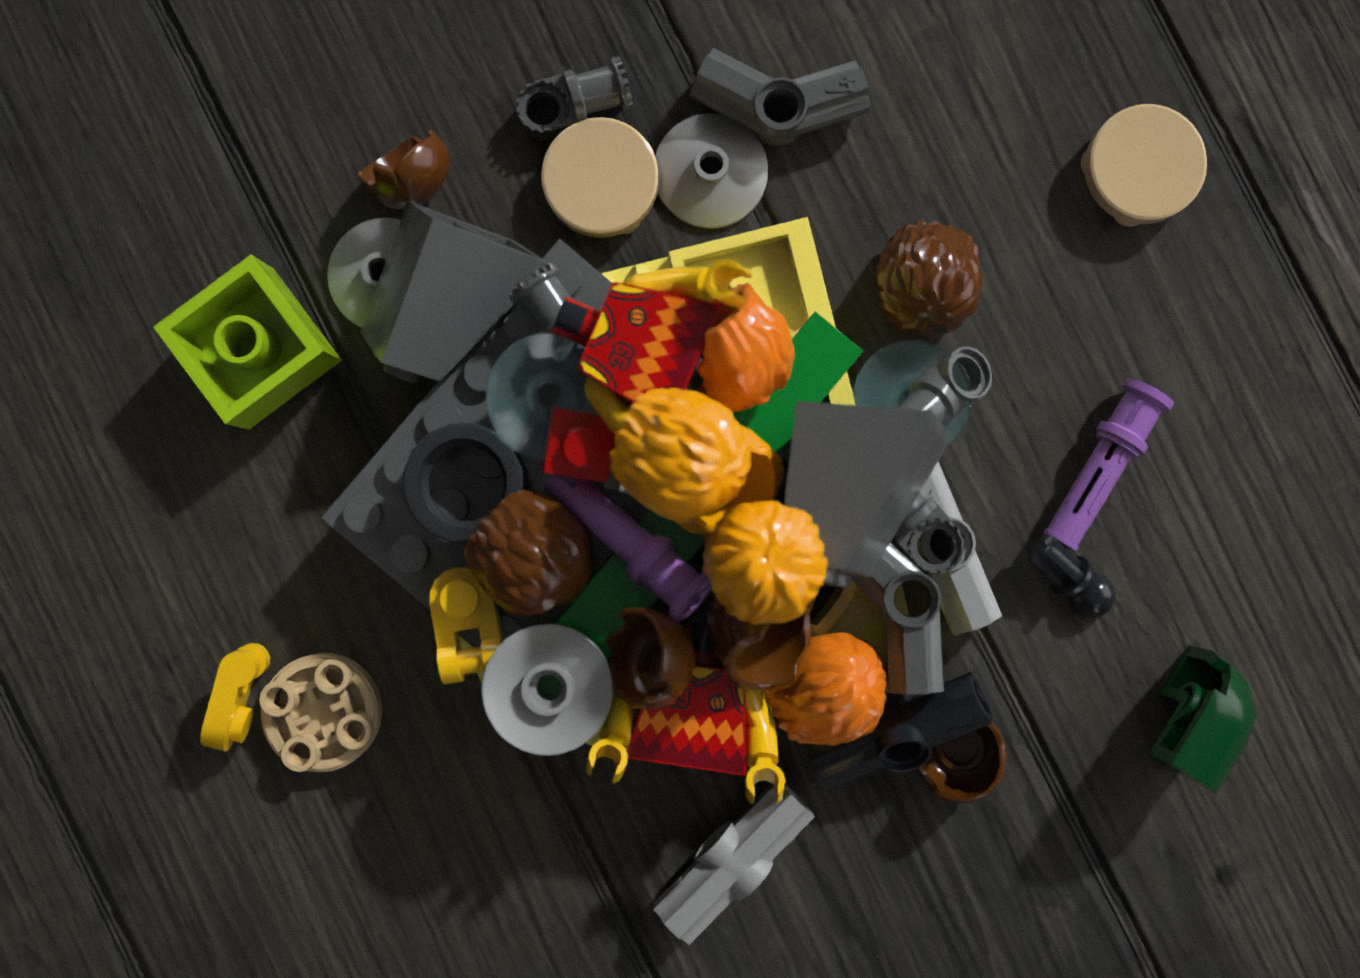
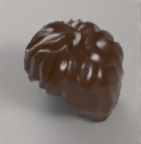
(929, 279)
(530, 554)
(761, 653)

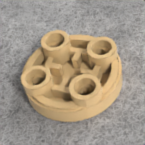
(1145, 164)
(600, 177)
(320, 712)

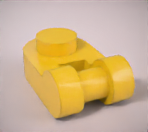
(461, 605)
(227, 715)

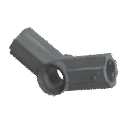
(813, 99)
(911, 640)

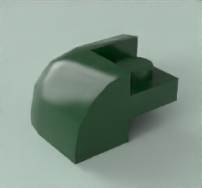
(1210, 720)

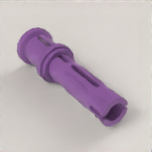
(1126, 435)
(648, 557)

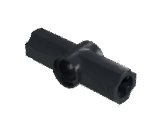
(905, 732)

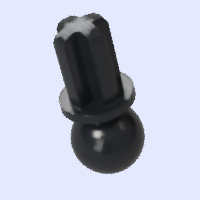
(1072, 578)

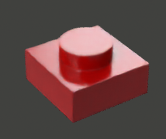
(578, 445)

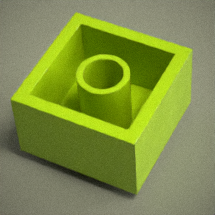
(247, 343)

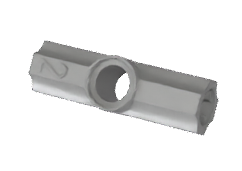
(965, 589)
(732, 862)

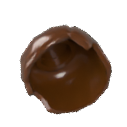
(408, 172)
(650, 658)
(967, 765)

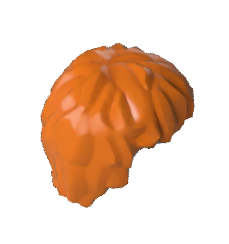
(746, 353)
(834, 692)

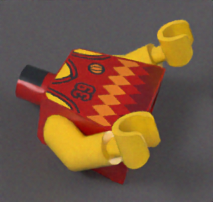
(646, 333)
(705, 728)

